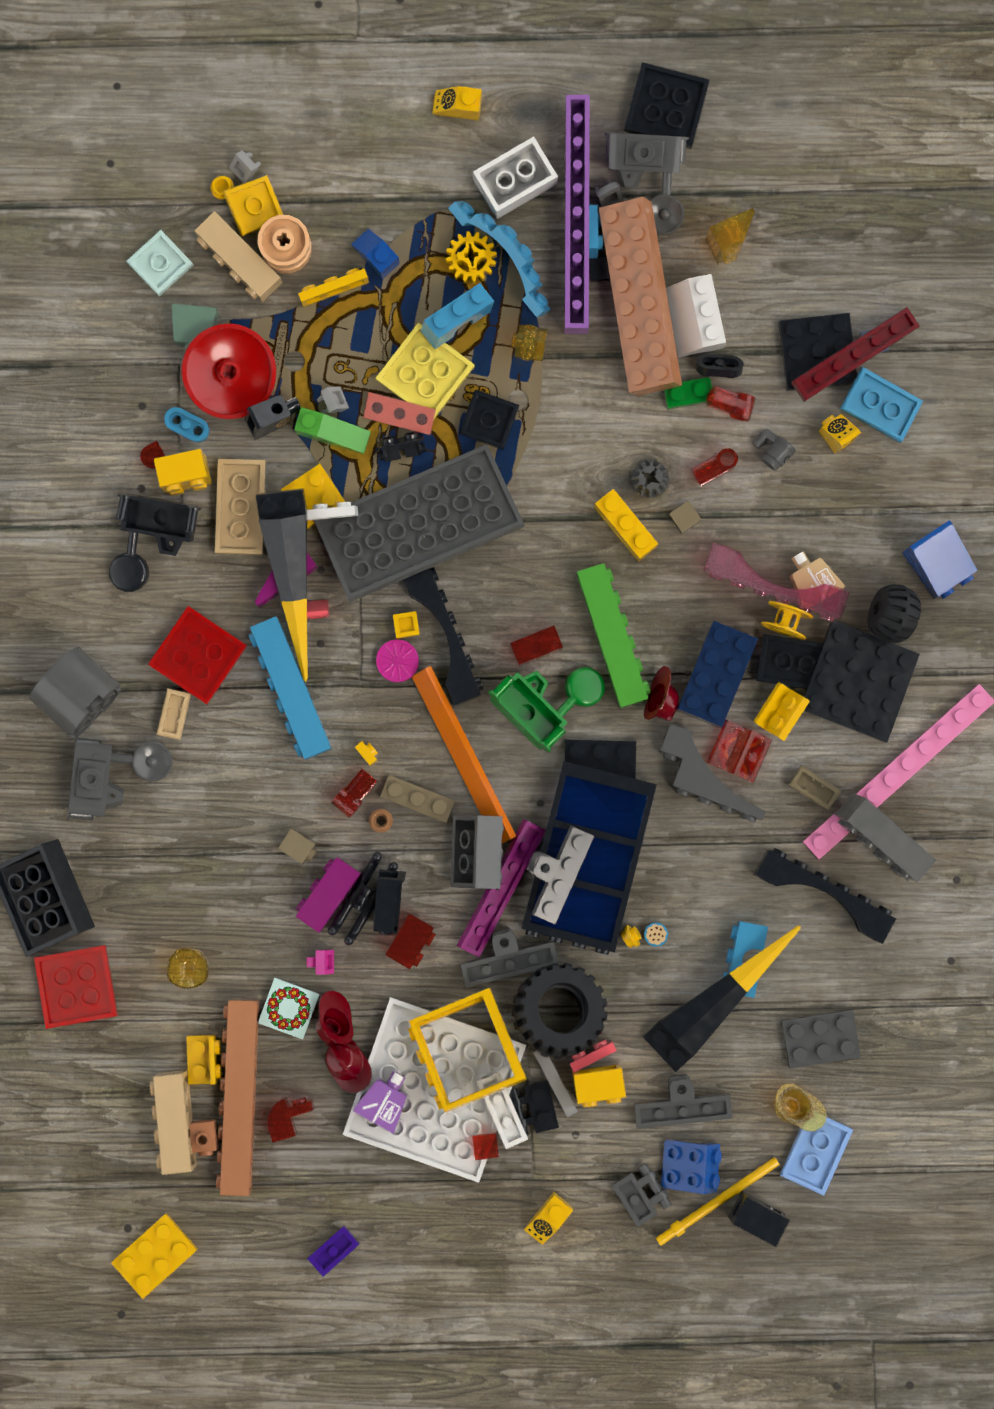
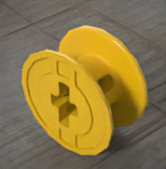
(789, 614)

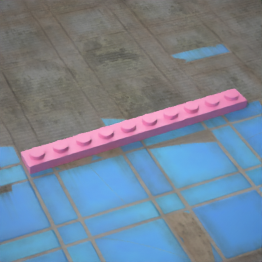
(906, 764)

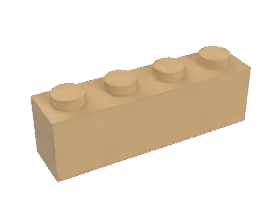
(238, 257)

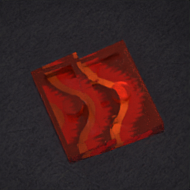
(739, 751)

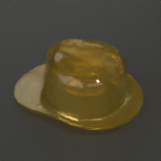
(799, 1107)

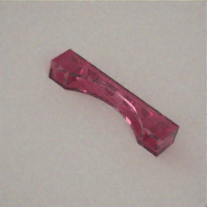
(730, 564)

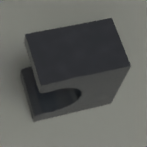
(758, 1218)

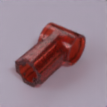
(737, 404)
(713, 468)
(351, 797)

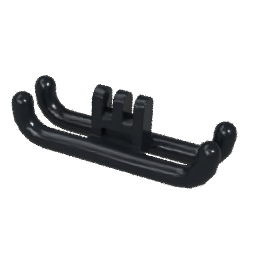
(360, 898)

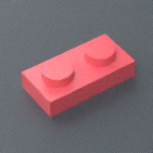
(584, 1059)

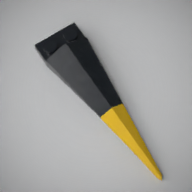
(285, 536)
(691, 1025)

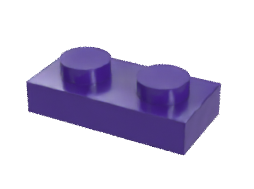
(333, 1250)

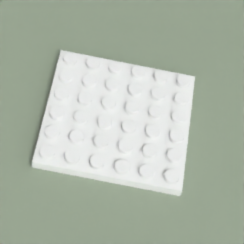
(461, 1058)

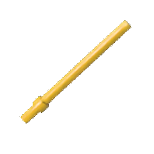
(678, 1227)

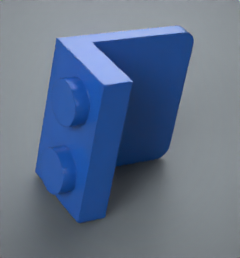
(691, 1166)

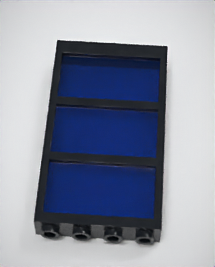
(616, 815)

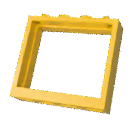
(425, 1056)

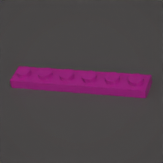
(495, 900)

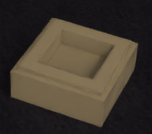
(685, 517)

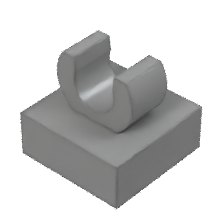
(243, 166)
(334, 400)

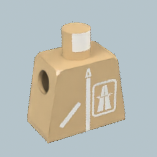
(812, 574)

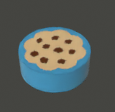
(655, 934)

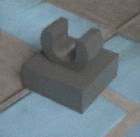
(609, 194)

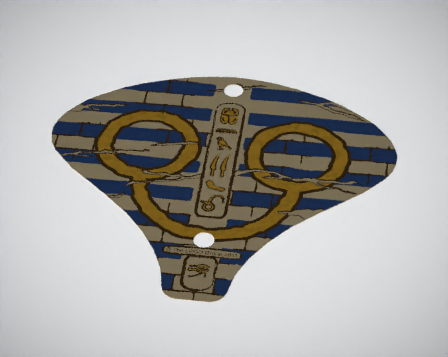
(359, 331)

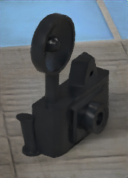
(152, 517)

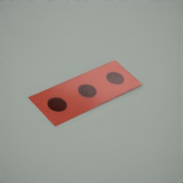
(399, 413)

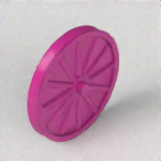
(397, 660)

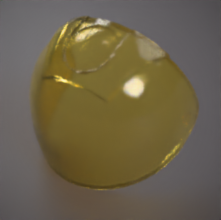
(187, 968)

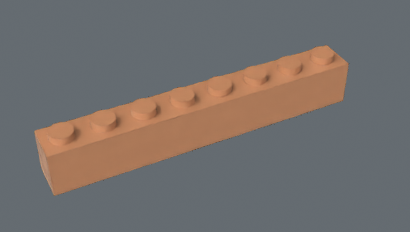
(239, 1097)

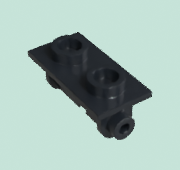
(409, 443)

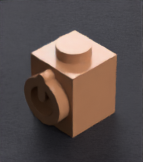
(204, 1137)

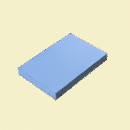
(816, 1156)

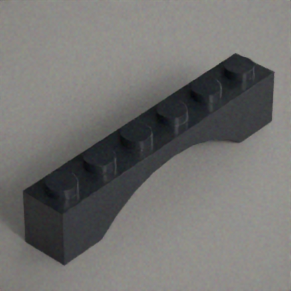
(460, 680)
(868, 919)

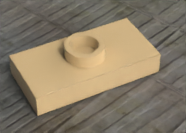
(173, 714)

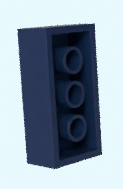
(717, 674)

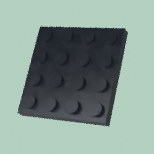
(859, 681)

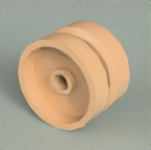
(284, 230)

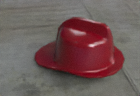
(663, 697)
(334, 1019)
(348, 1066)

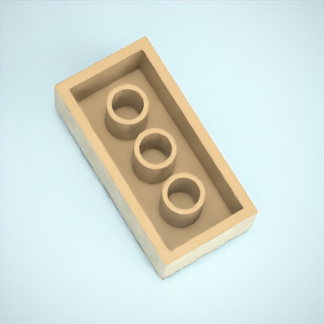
(173, 1119)

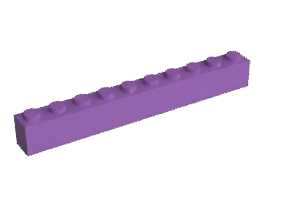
(577, 214)

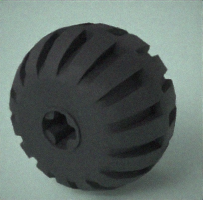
(894, 613)

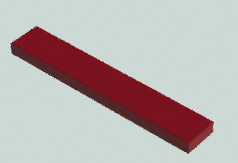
(855, 354)

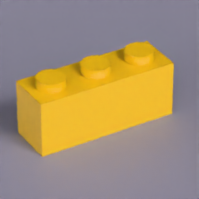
(625, 525)

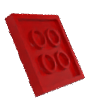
(197, 655)
(75, 986)

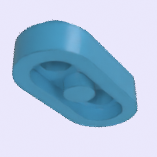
(187, 425)

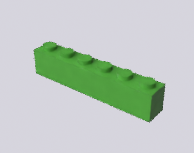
(612, 635)

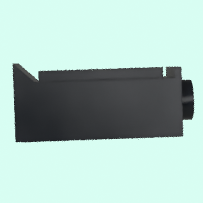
(388, 901)

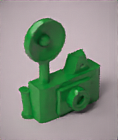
(533, 714)

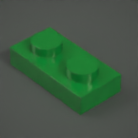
(689, 394)

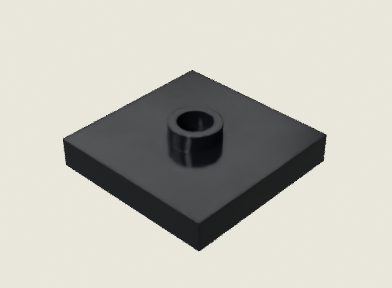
(489, 419)

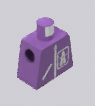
(383, 1102)

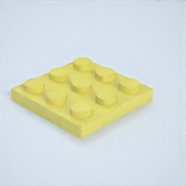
(423, 373)

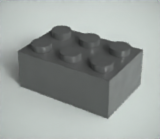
(476, 851)

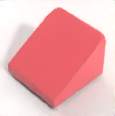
(317, 609)

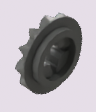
(639, 480)

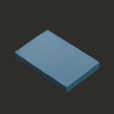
(881, 405)

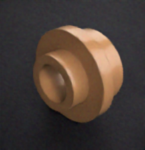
(380, 828)

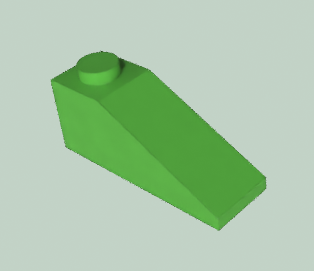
(331, 431)

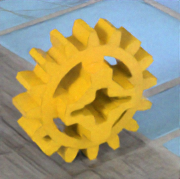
(462, 259)

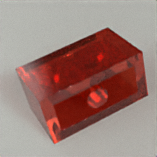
(536, 646)
(410, 941)

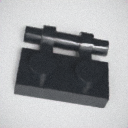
(540, 1104)

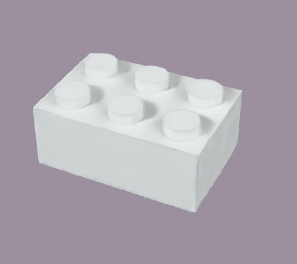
(515, 177)

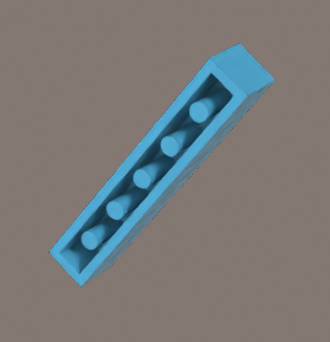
(290, 687)

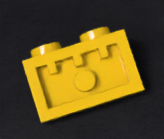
(781, 711)
(202, 1059)

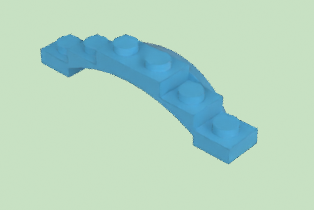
(518, 252)

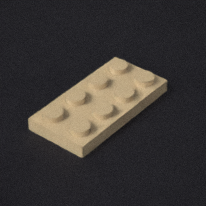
(236, 506)

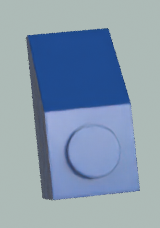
(376, 253)

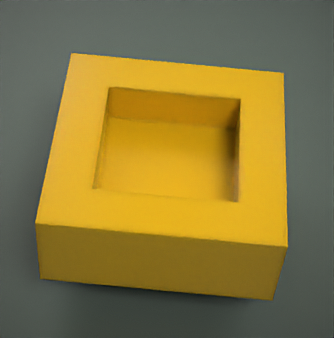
(406, 624)
(367, 752)

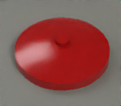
(228, 370)

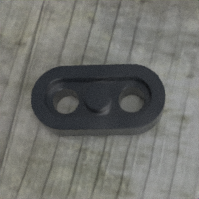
(719, 365)

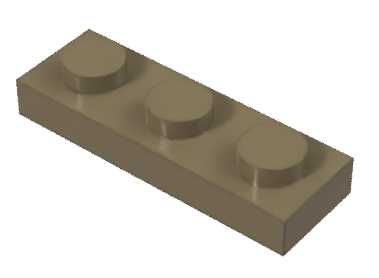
(417, 798)

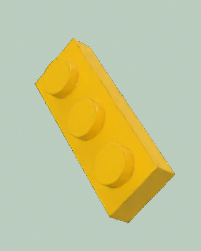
(333, 286)

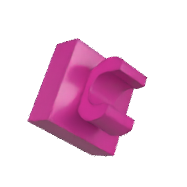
(323, 962)

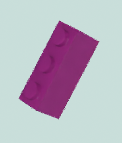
(327, 894)

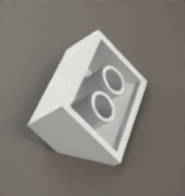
(695, 316)

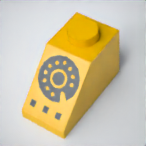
(458, 102)
(838, 432)
(549, 1218)

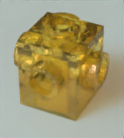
(529, 342)

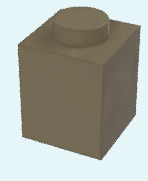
(298, 847)

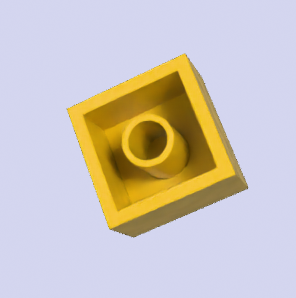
(183, 472)
(599, 1085)

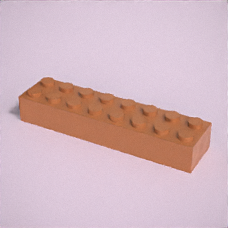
(640, 296)

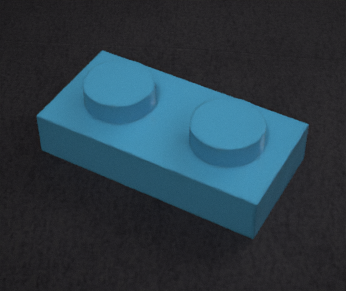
(595, 240)

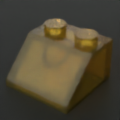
(728, 236)

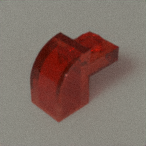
(280, 1117)

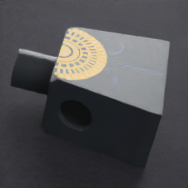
(262, 419)

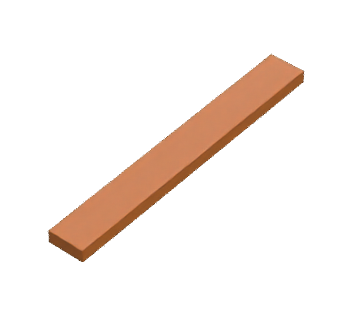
(460, 749)

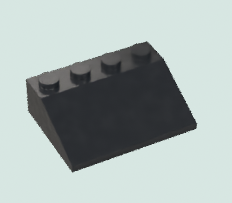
(43, 898)

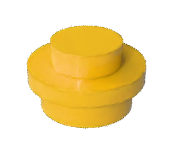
(220, 185)
(631, 936)

